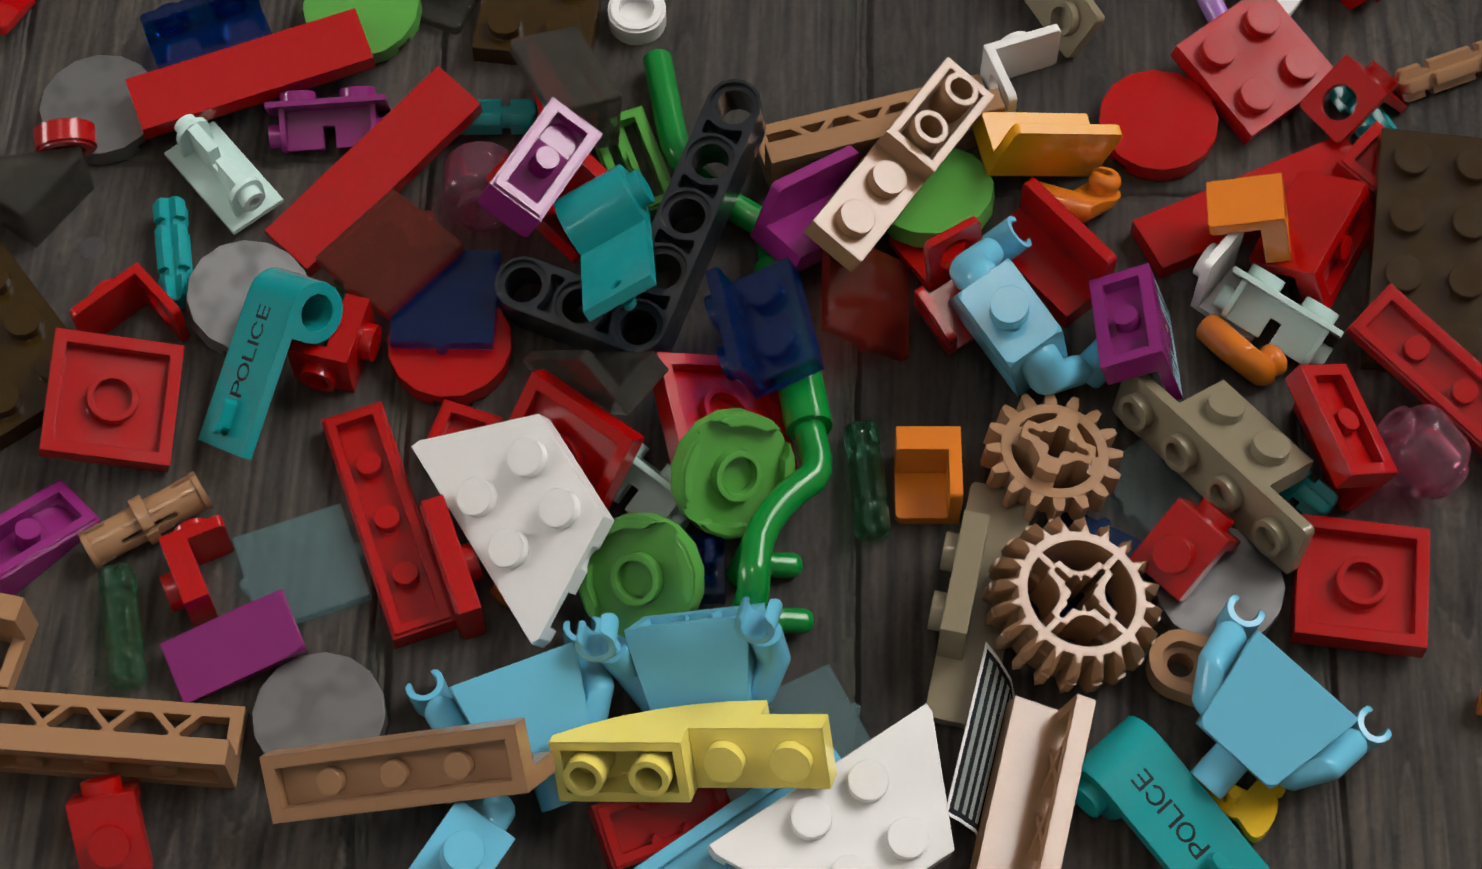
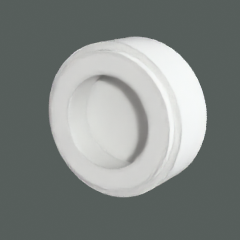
(637, 20)

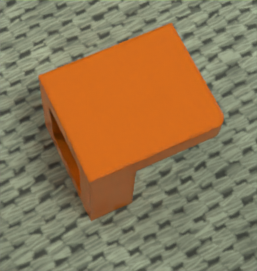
(1251, 206)
(928, 474)

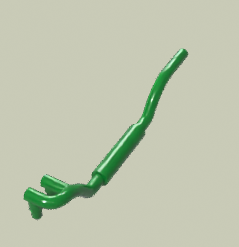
(802, 403)

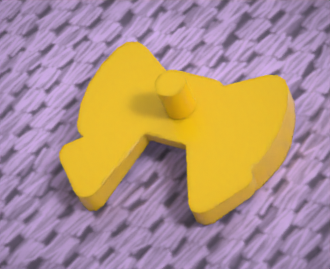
(1251, 808)

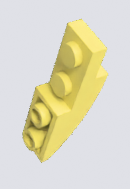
(690, 747)

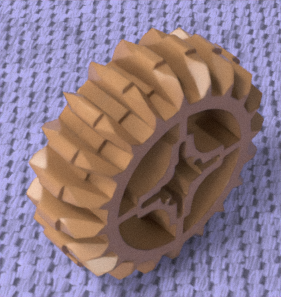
(1040, 565)

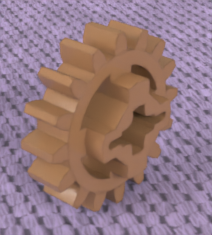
(1051, 458)

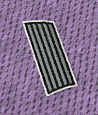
(980, 741)

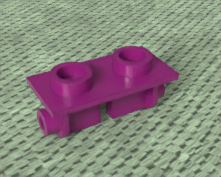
(306, 117)

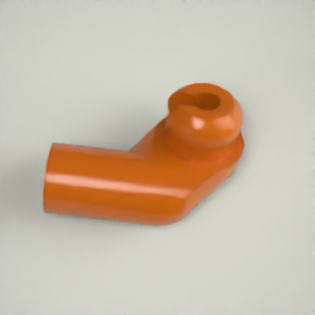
(1093, 197)
(1237, 352)

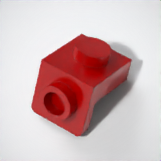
(346, 352)
(1186, 545)
(186, 549)
(109, 824)

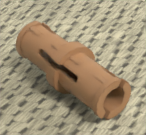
(145, 520)

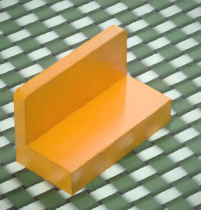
(1043, 143)

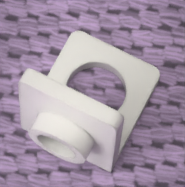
(1017, 55)
(1213, 272)

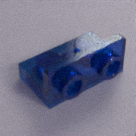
(201, 27)
(763, 327)

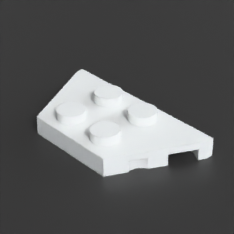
(522, 512)
(878, 815)

